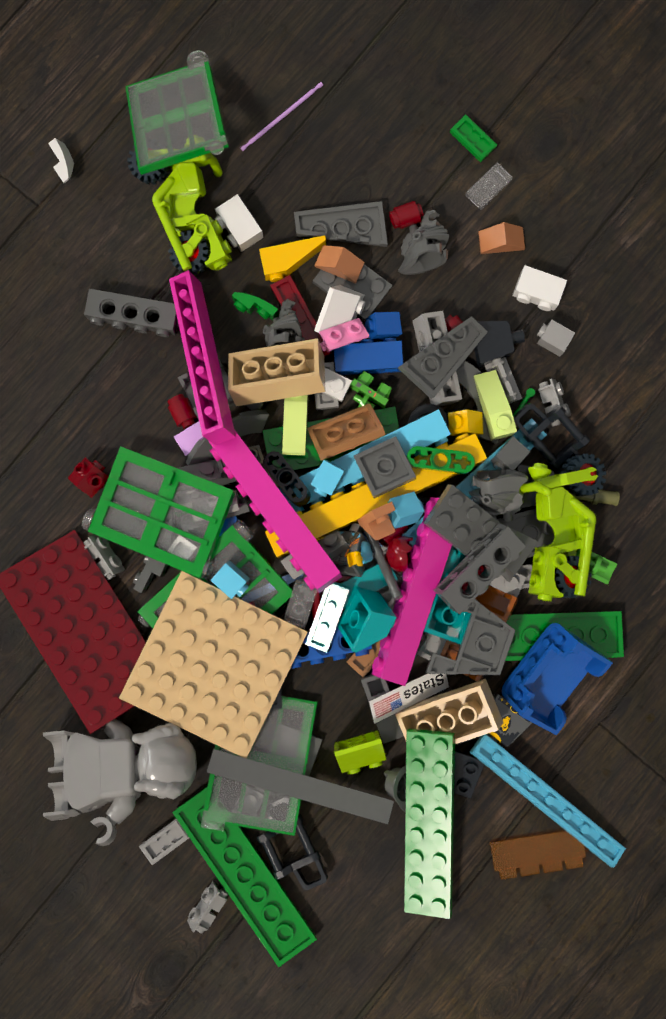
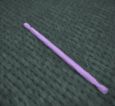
(280, 117)

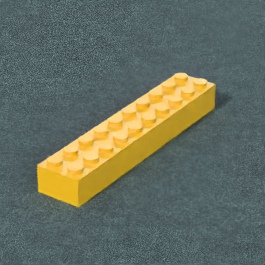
(349, 507)

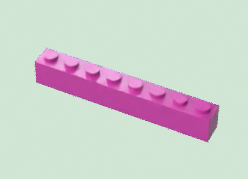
(202, 359)
(277, 512)
(412, 610)

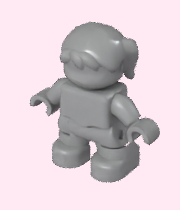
(118, 771)

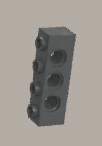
(99, 301)
(467, 570)

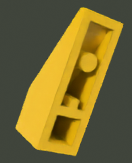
(285, 258)

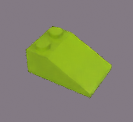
(359, 752)

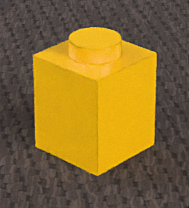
(465, 422)

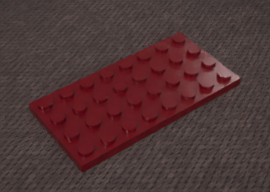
(76, 626)

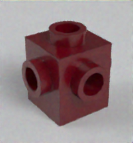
(89, 476)

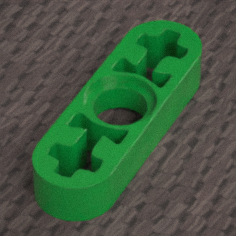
(456, 467)

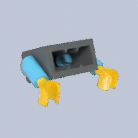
(354, 559)

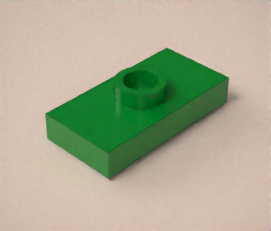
(473, 138)

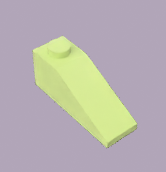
(495, 405)
(295, 425)

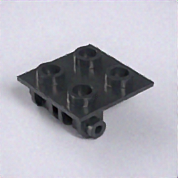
(466, 773)

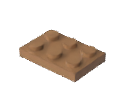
(346, 431)

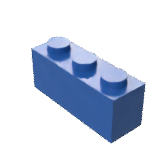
(369, 357)

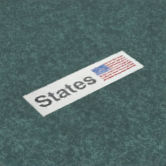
(407, 695)

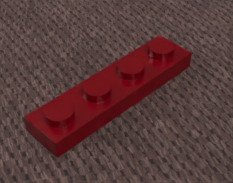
(286, 289)

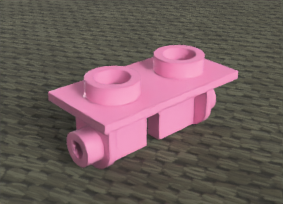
(343, 335)

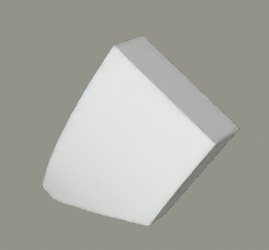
(65, 166)

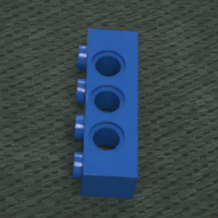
(338, 651)

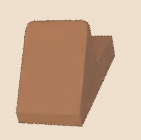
(377, 521)

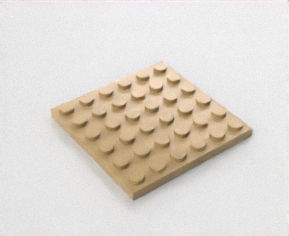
(213, 665)

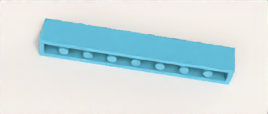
(418, 433)

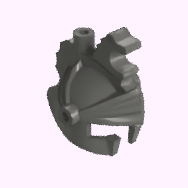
(424, 246)
(284, 328)
(499, 493)

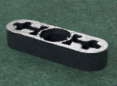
(295, 482)

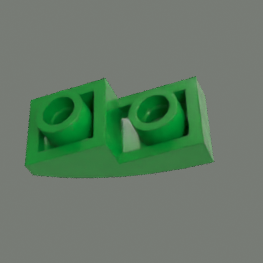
(249, 303)

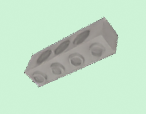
(428, 329)

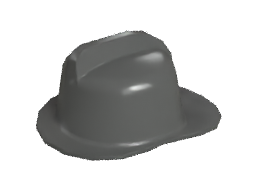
(396, 785)

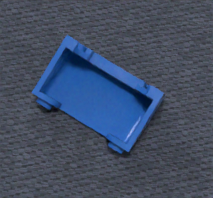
(550, 676)

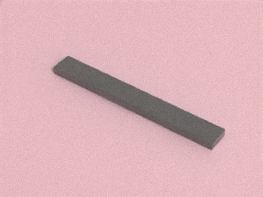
(300, 786)

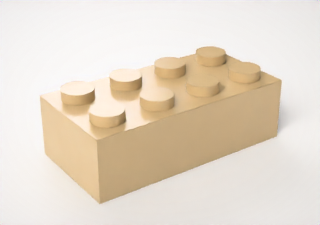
(276, 372)
(462, 711)

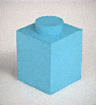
(327, 478)
(407, 510)
(231, 580)

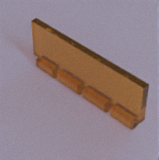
(531, 851)

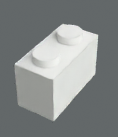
(239, 223)
(539, 288)

